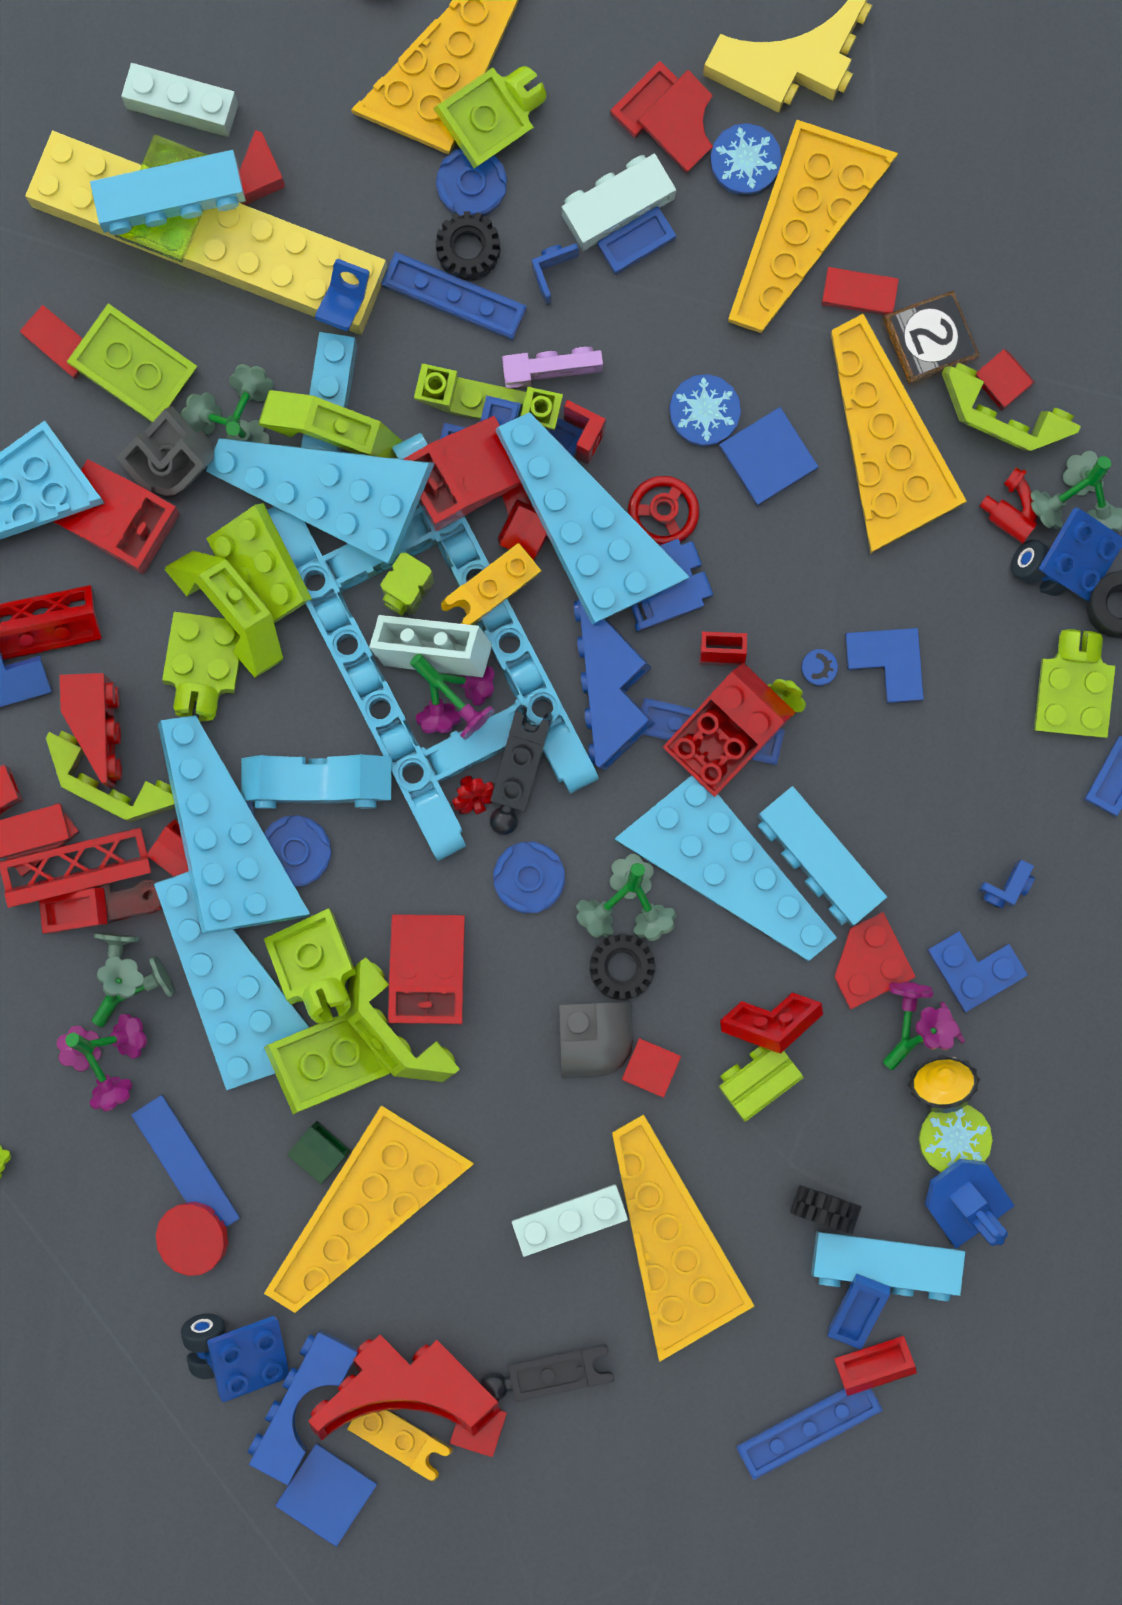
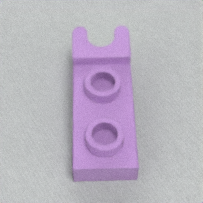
(521, 370)

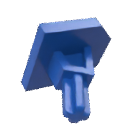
(967, 1202)

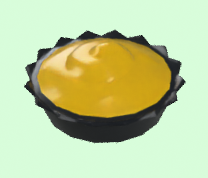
(944, 1084)

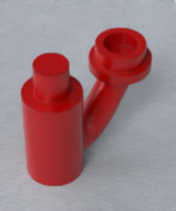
(1006, 516)

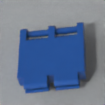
(680, 598)

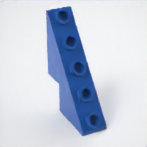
(610, 672)

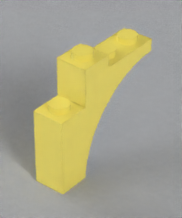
(770, 69)

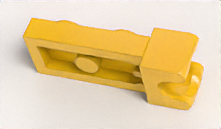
(493, 585)
(401, 1440)

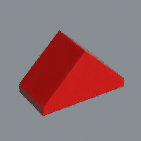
(259, 171)

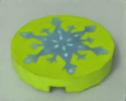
(954, 1137)

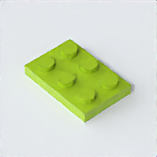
(131, 364)
(261, 560)
(323, 1063)

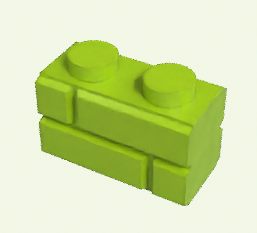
(406, 585)
(758, 1081)

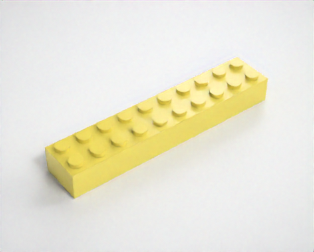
(230, 245)

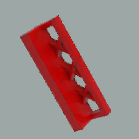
(51, 630)
(79, 880)

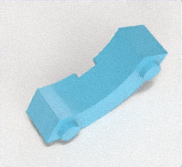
(322, 781)

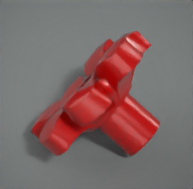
(473, 795)

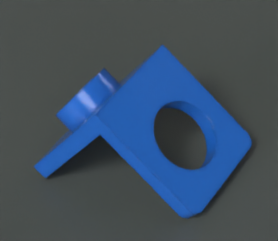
(551, 257)
(343, 299)

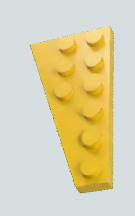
(436, 66)
(811, 201)
(894, 456)
(376, 1191)
(680, 1261)

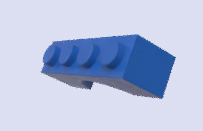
(281, 1448)

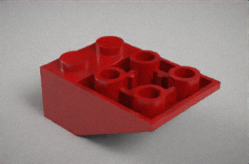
(466, 472)
(129, 522)
(88, 708)
(729, 729)
(426, 969)

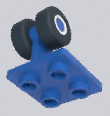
(1074, 561)
(236, 1359)

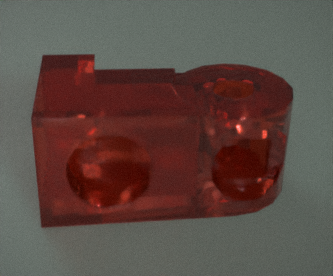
(131, 902)

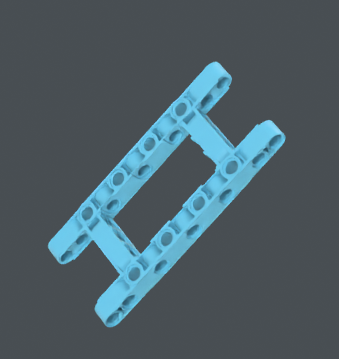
(522, 669)

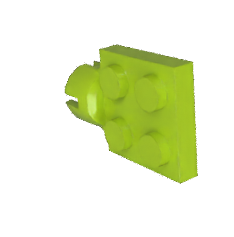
(491, 112)
(200, 663)
(1075, 687)
(313, 965)

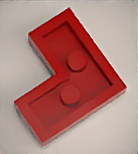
(773, 1028)

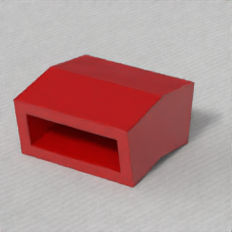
(1004, 379)
(523, 528)
(721, 656)
(169, 850)
(651, 1067)
(485, 1440)

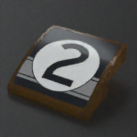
(931, 336)

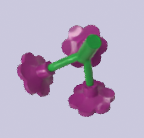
(442, 716)
(934, 1029)
(81, 1049)

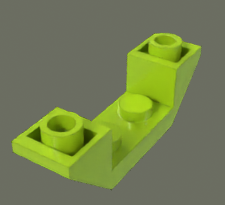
(963, 391)
(466, 397)
(327, 422)
(236, 601)
(67, 758)
(370, 1023)

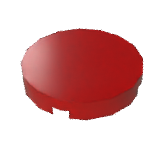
(191, 1238)

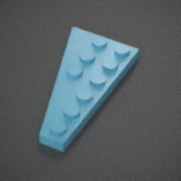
(40, 483)
(341, 493)
(595, 539)
(226, 852)
(715, 855)
(231, 989)

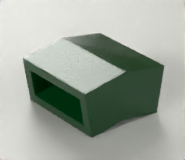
(318, 1152)

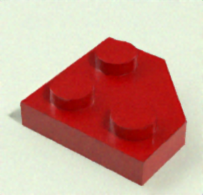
(870, 962)

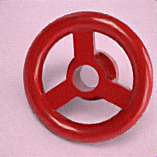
(670, 499)

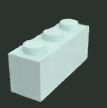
(179, 100)
(617, 200)
(445, 645)
(569, 1220)

